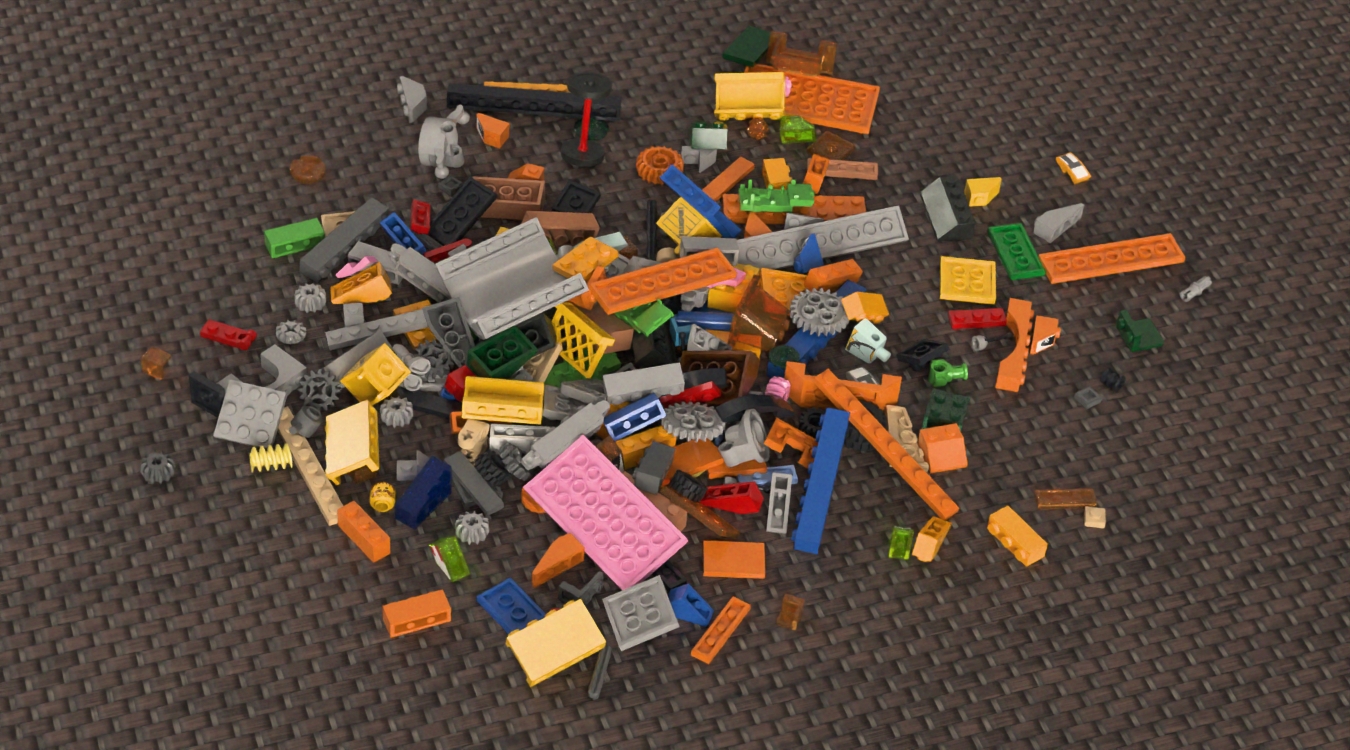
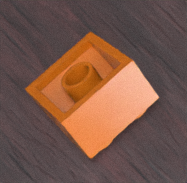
(943, 448)

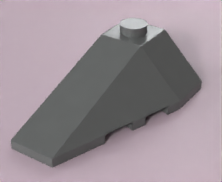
(450, 328)

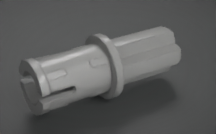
(1195, 288)

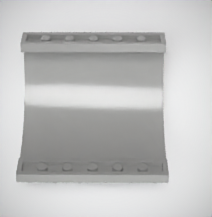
(507, 279)

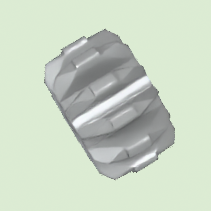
(310, 298)
(396, 411)
(472, 527)

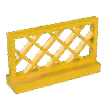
(583, 325)

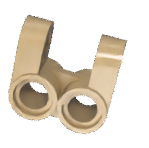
(474, 439)

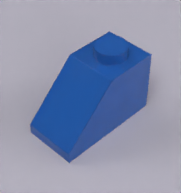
(690, 605)

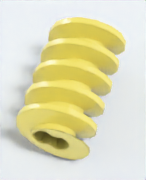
(270, 457)

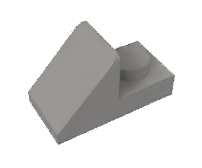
(702, 157)
(409, 469)

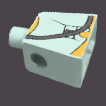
(867, 342)

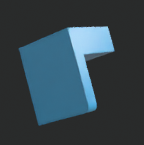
(675, 330)

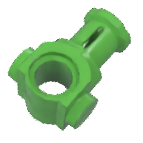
(943, 372)

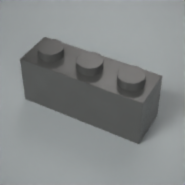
(653, 467)

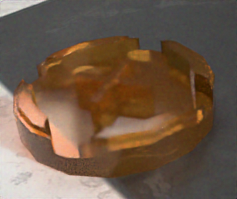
(307, 169)

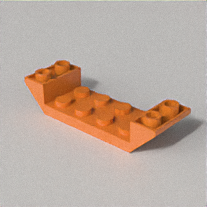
(808, 395)

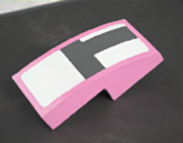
(353, 268)

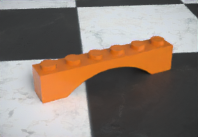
(1011, 368)

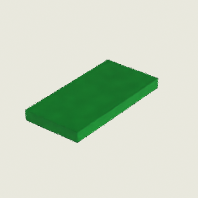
(1016, 251)

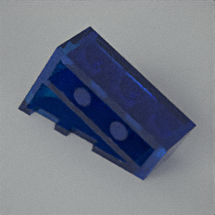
(425, 493)

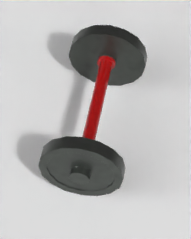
(583, 151)

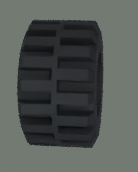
(854, 438)

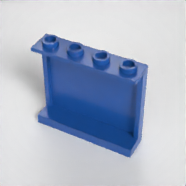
(700, 201)

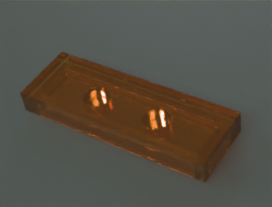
(1065, 498)

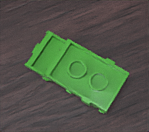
(775, 199)
(646, 317)
(566, 372)

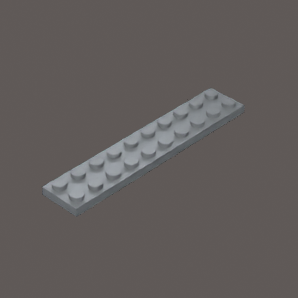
(833, 237)

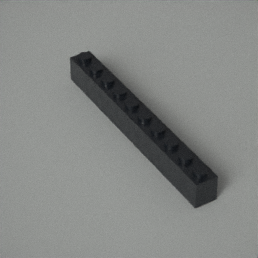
(530, 102)

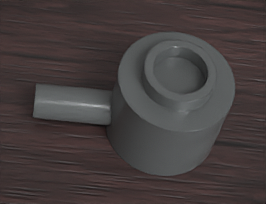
(306, 421)

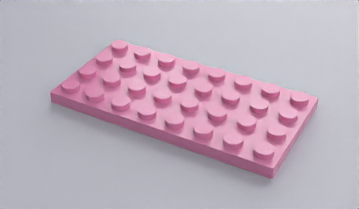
(605, 514)

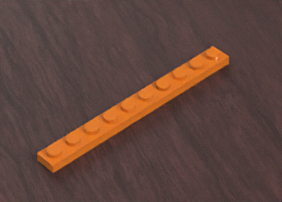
(886, 445)

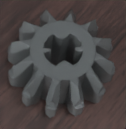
(157, 467)

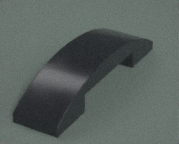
(702, 376)
(735, 408)

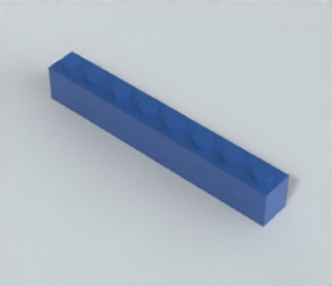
(807, 344)
(821, 480)

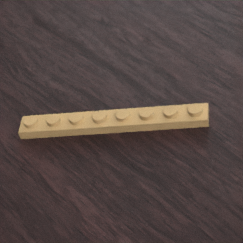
(310, 469)

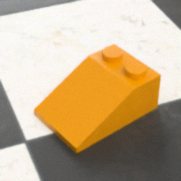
(364, 287)

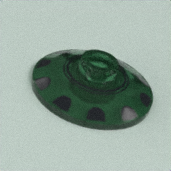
(597, 129)

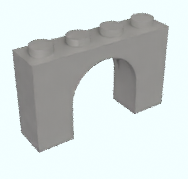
(281, 366)

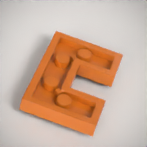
(784, 433)

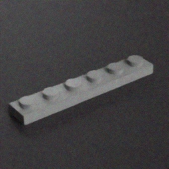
(389, 326)

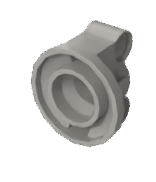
(745, 440)

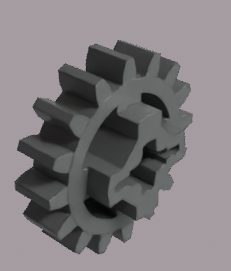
(437, 356)
(326, 384)
(512, 459)

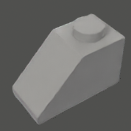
(796, 220)
(353, 314)

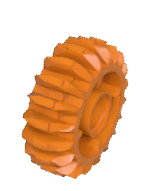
(655, 161)

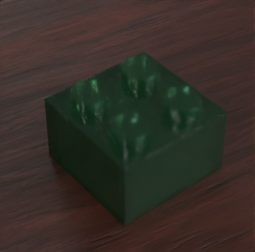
(945, 409)

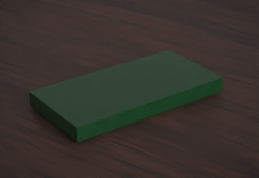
(748, 47)

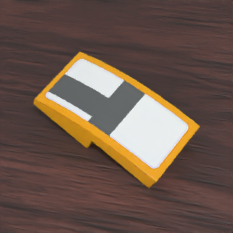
(1074, 167)

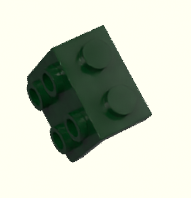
(1139, 333)

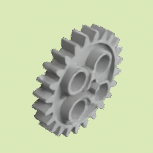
(819, 312)
(693, 421)

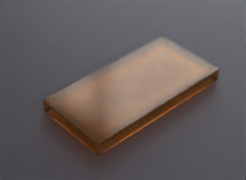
(701, 513)

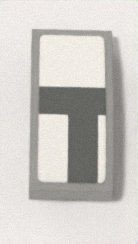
(861, 375)

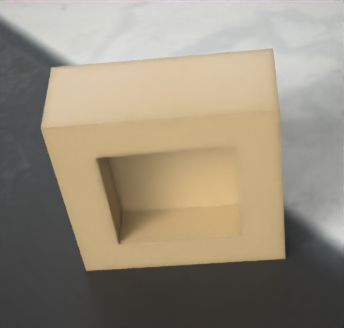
(1094, 517)

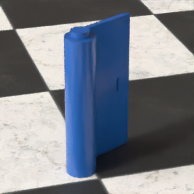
(705, 318)

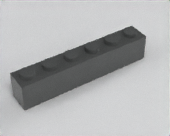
(339, 242)

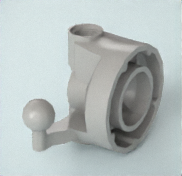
(440, 142)

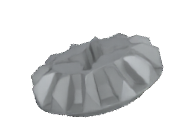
(290, 337)

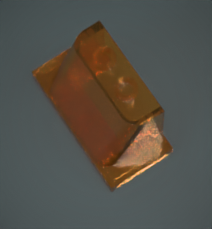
(800, 61)
(759, 319)

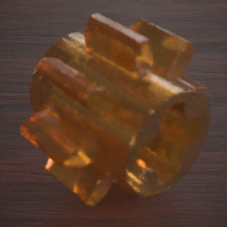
(757, 128)

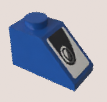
(808, 256)

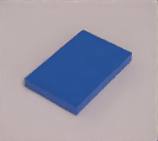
(510, 606)

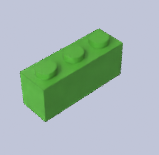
(293, 237)

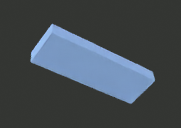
(764, 479)

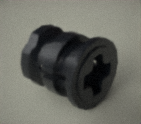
(1113, 380)

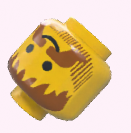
(382, 496)

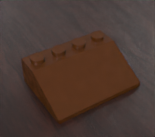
(739, 365)

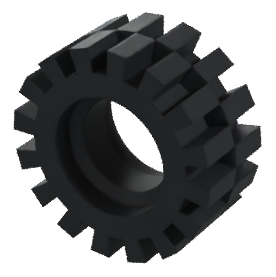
(807, 418)
(492, 468)
(688, 486)

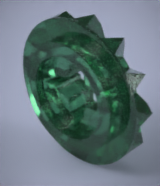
(781, 352)

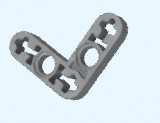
(584, 390)

